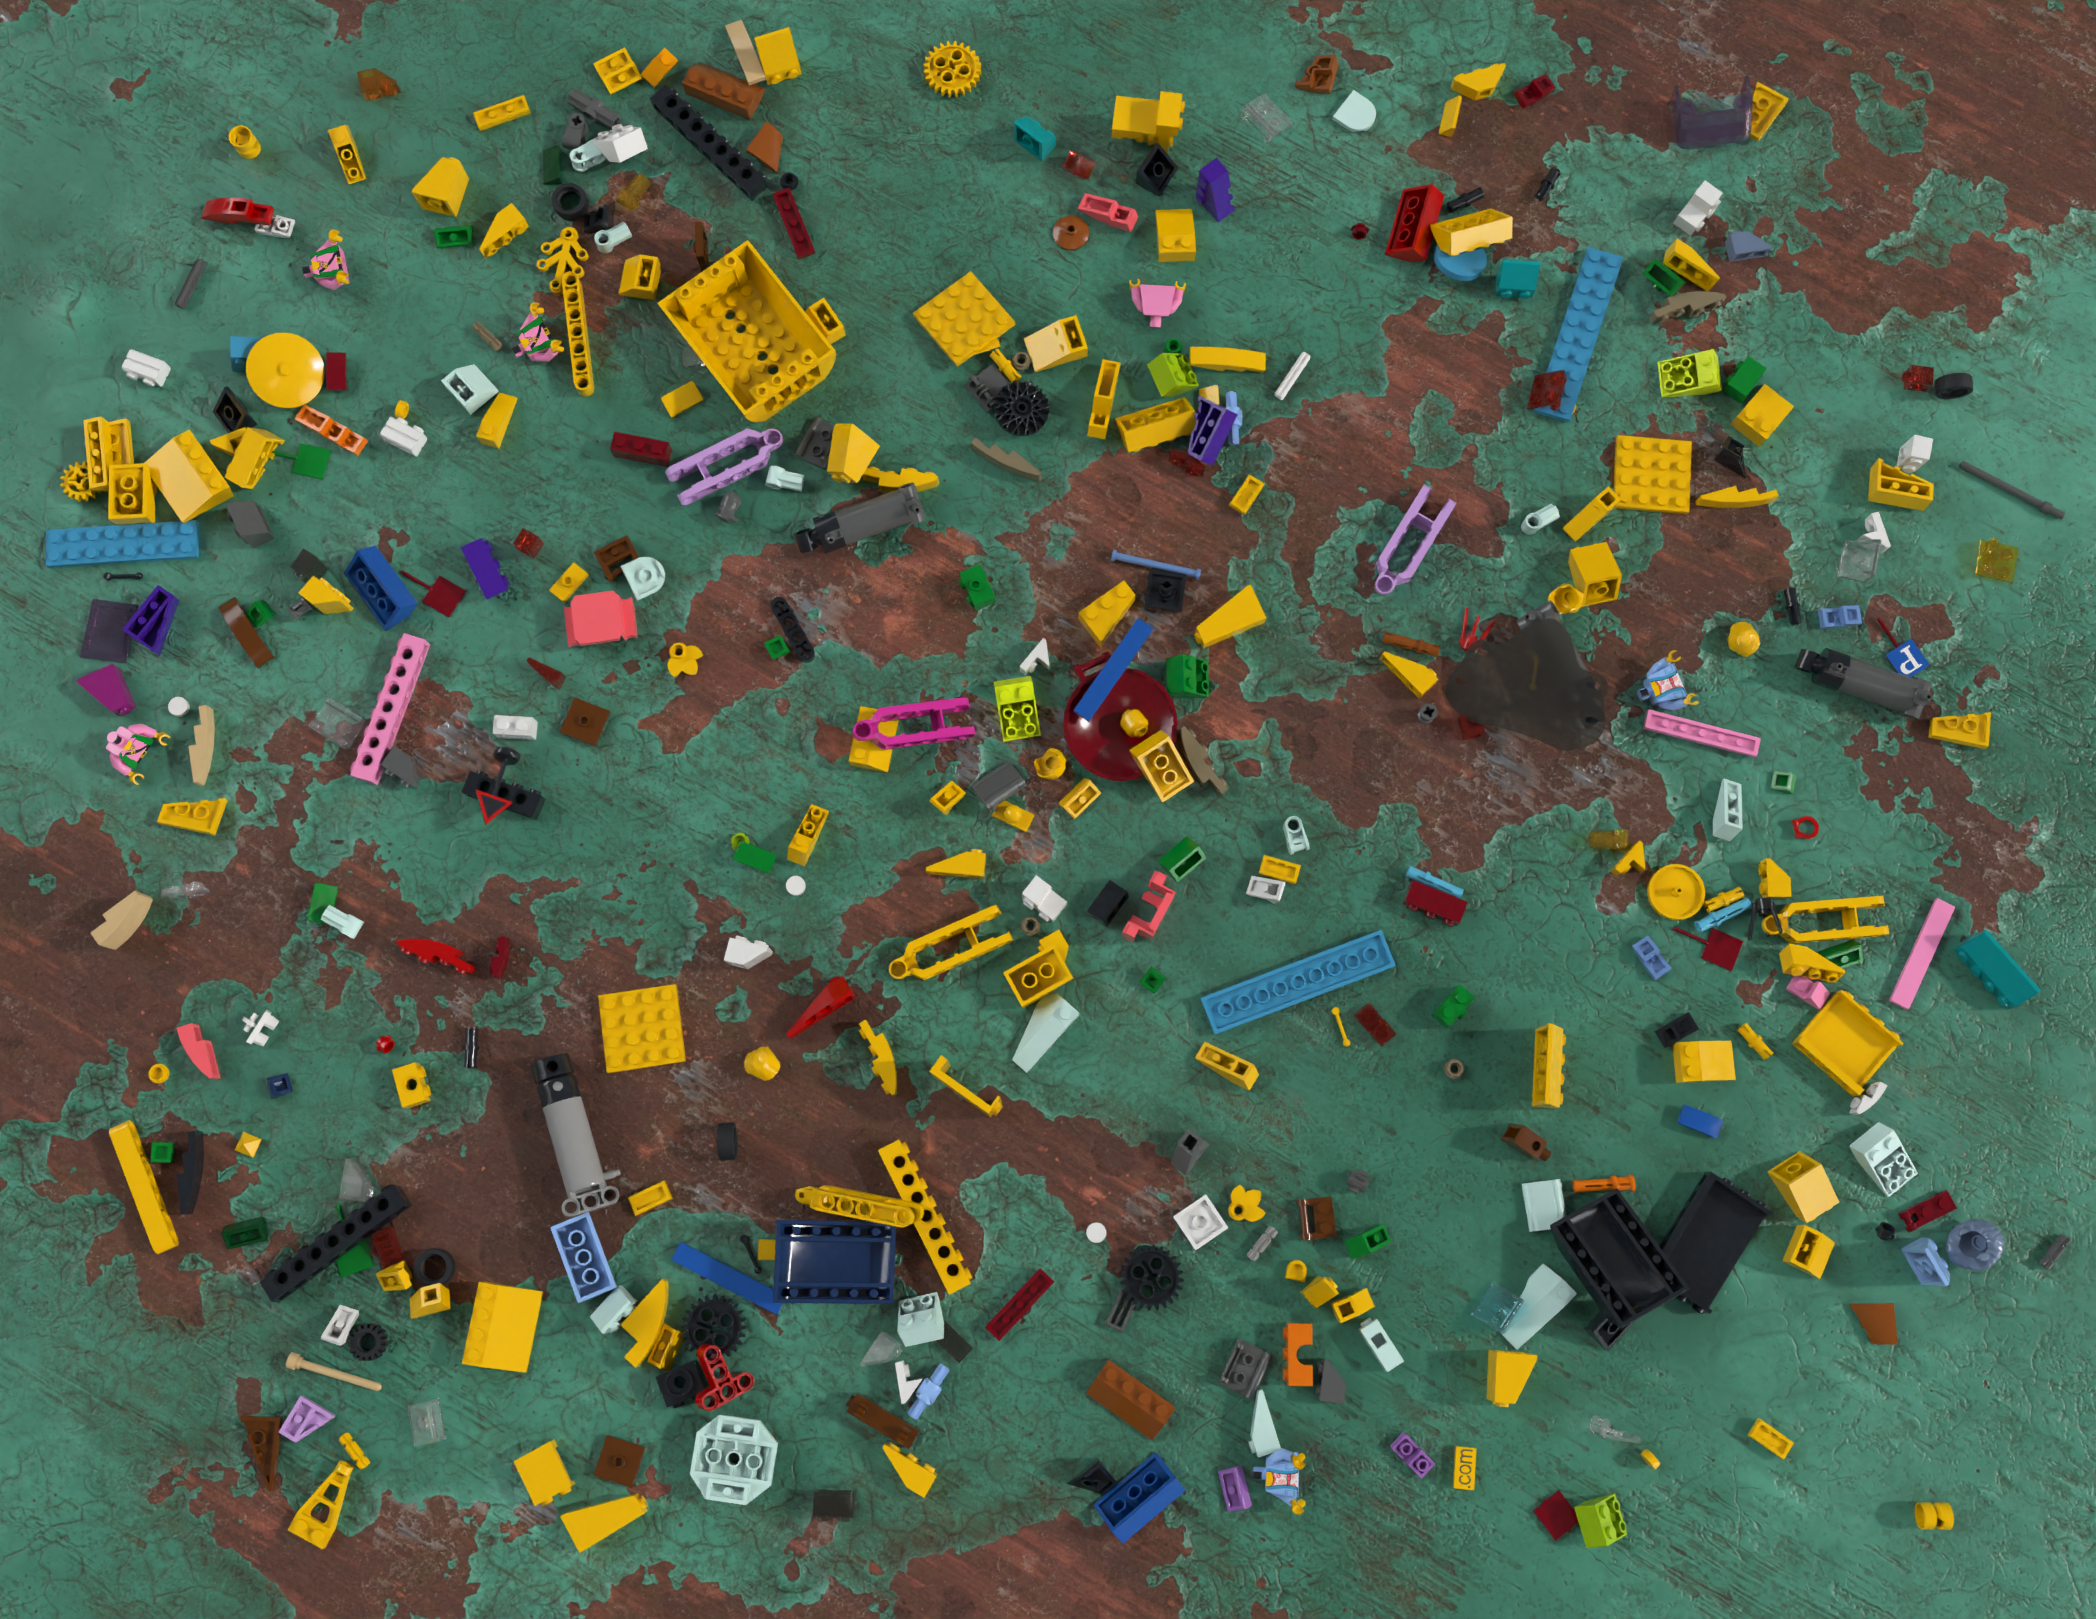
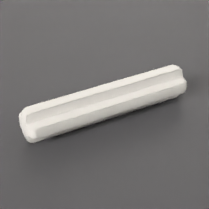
(1292, 376)

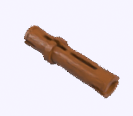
(1412, 644)

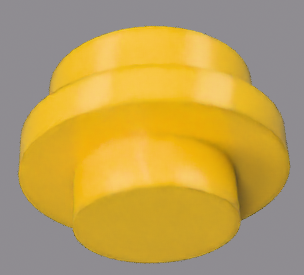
(158, 1073)

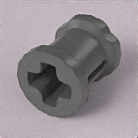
(299, 608)
(1429, 708)

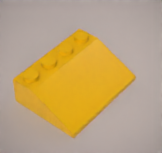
(187, 477)
(1548, 1067)
(502, 1327)

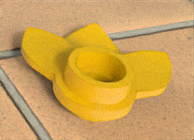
(686, 661)
(1248, 1203)

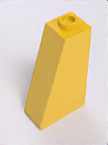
(1232, 618)
(600, 1520)

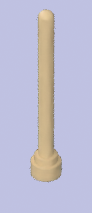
(295, 1361)

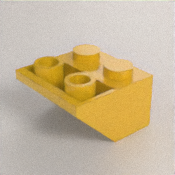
(640, 277)
(826, 320)
(325, 596)
(1808, 1251)

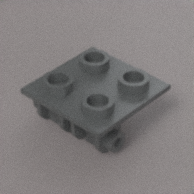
(986, 386)

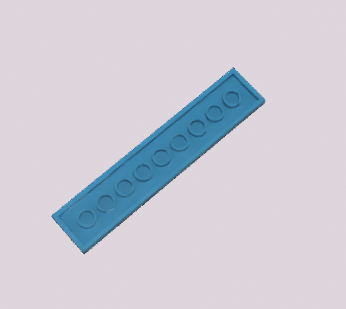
(1582, 326)
(1297, 982)

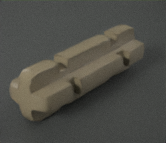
(487, 336)

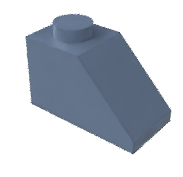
(1745, 246)

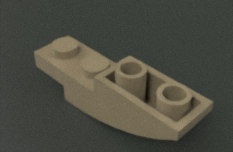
(1691, 303)
(1195, 757)

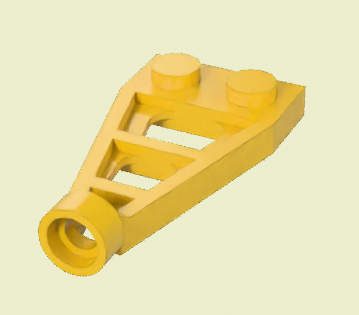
(313, 1529)

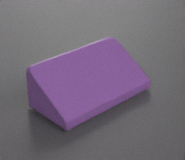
(1235, 1488)

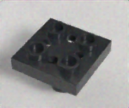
(1166, 584)

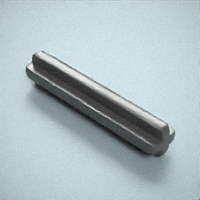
(190, 283)

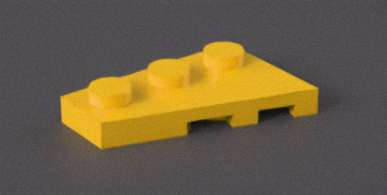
(1765, 109)
(1965, 730)
(196, 816)

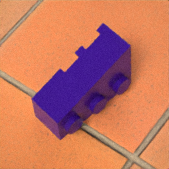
(1213, 190)

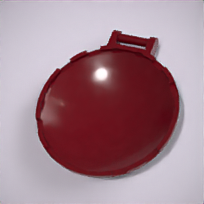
(1102, 743)

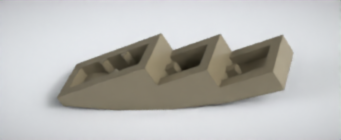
(1011, 463)

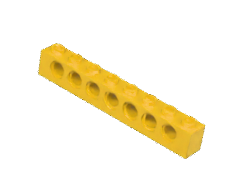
(951, 1283)

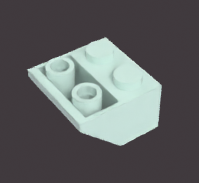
(469, 387)
(613, 1309)
(920, 1319)

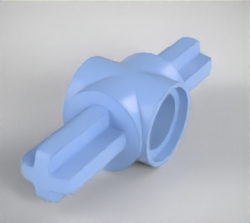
(1231, 404)
(928, 1391)

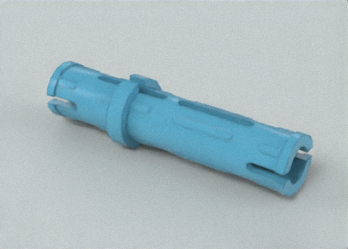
(1434, 882)
(1716, 918)

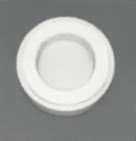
(178, 706)
(795, 885)
(1096, 1232)

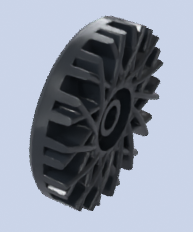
(1022, 396)

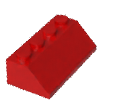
(1411, 229)

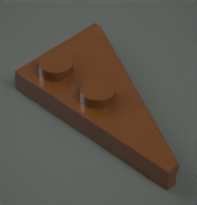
(265, 1442)

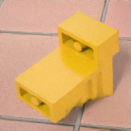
(1148, 119)

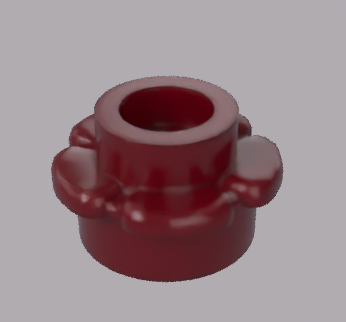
(1359, 231)

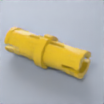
(1005, 366)
(1723, 899)
(1755, 1041)

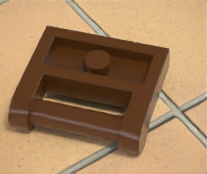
(613, 554)
(1322, 1215)

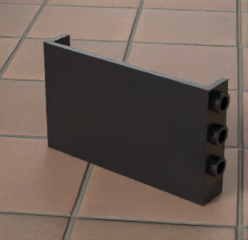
(1711, 1237)

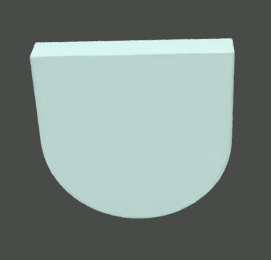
(1356, 113)
(644, 576)

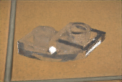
(191, 890)

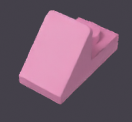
(1808, 991)

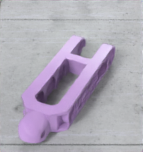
(765, 443)
(1387, 580)

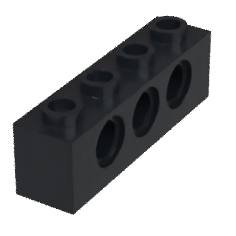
(530, 808)

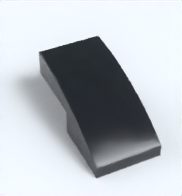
(1676, 1030)

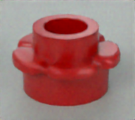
(385, 1044)

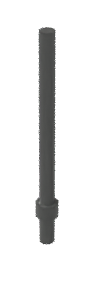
(2044, 507)

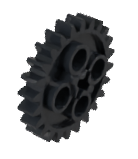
(1167, 1270)
(718, 1309)

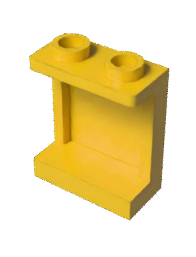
(544, 1474)

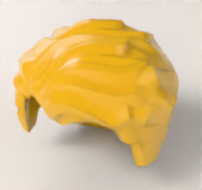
(1566, 599)
(1743, 639)
(1051, 764)
(762, 1063)

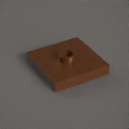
(701, 246)
(585, 722)
(619, 1461)

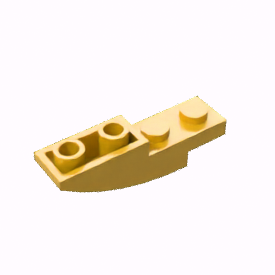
(890, 480)
(885, 1064)

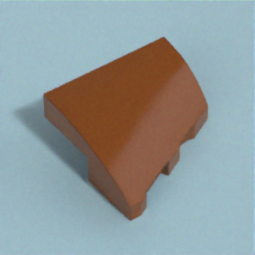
(1320, 75)
(767, 147)
(1878, 1321)

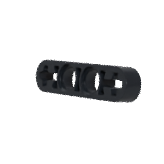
(793, 629)

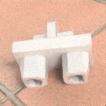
(256, 1036)

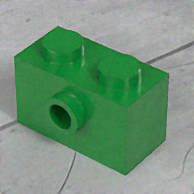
(1663, 278)
(1744, 379)
(977, 588)
(1182, 859)
(1453, 1006)

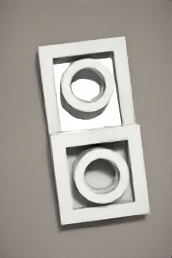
(278, 227)
(1863, 1102)

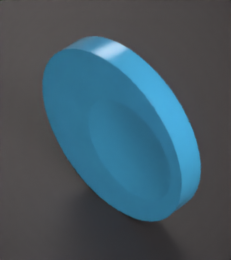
(1463, 266)

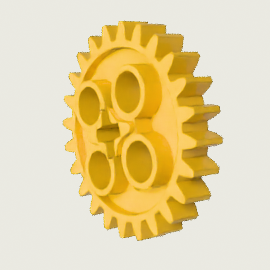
(945, 55)

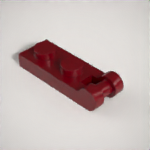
(1927, 1210)

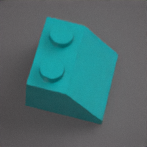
(1034, 137)
(1517, 279)

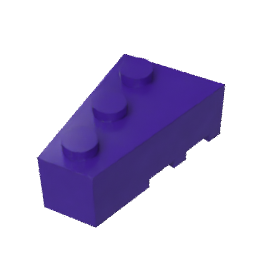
(1210, 430)
(485, 568)
(153, 619)

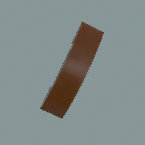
(245, 632)

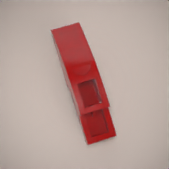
(237, 209)
(432, 950)

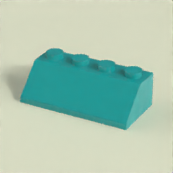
(1996, 969)

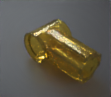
(631, 196)
(1615, 839)

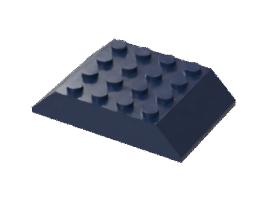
(834, 1262)

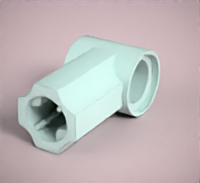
(613, 236)
(780, 478)
(1540, 519)
(345, 923)

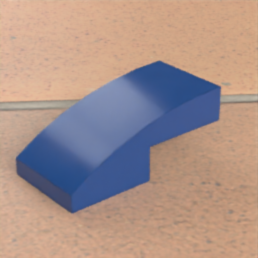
(1700, 1121)

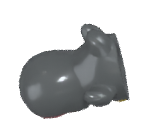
(729, 505)

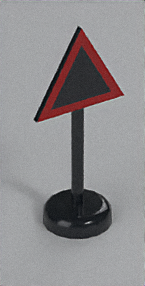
(491, 804)

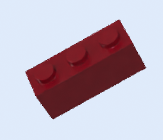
(641, 449)
(1434, 903)

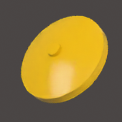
(285, 370)

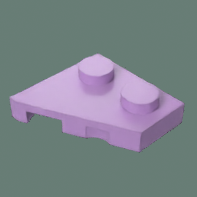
(304, 1419)

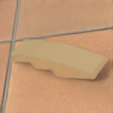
(745, 52)
(202, 752)

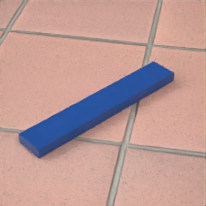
(1113, 669)
(726, 1277)

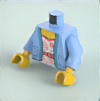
(1665, 686)
(1282, 1477)

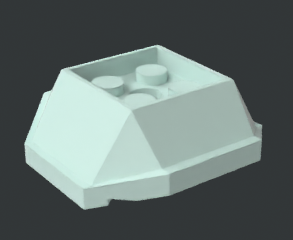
(711, 1461)

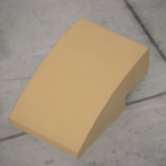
(122, 920)

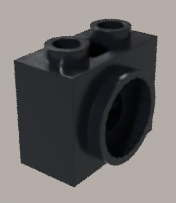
(675, 1394)

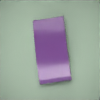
(1412, 1455)

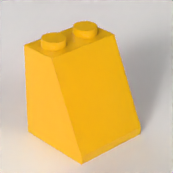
(442, 187)
(850, 453)
(1595, 573)
(1804, 1186)
(1507, 1375)

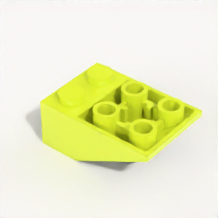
(1690, 375)
(1017, 708)

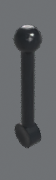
(108, 576)
(757, 1269)

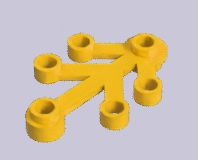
(563, 257)

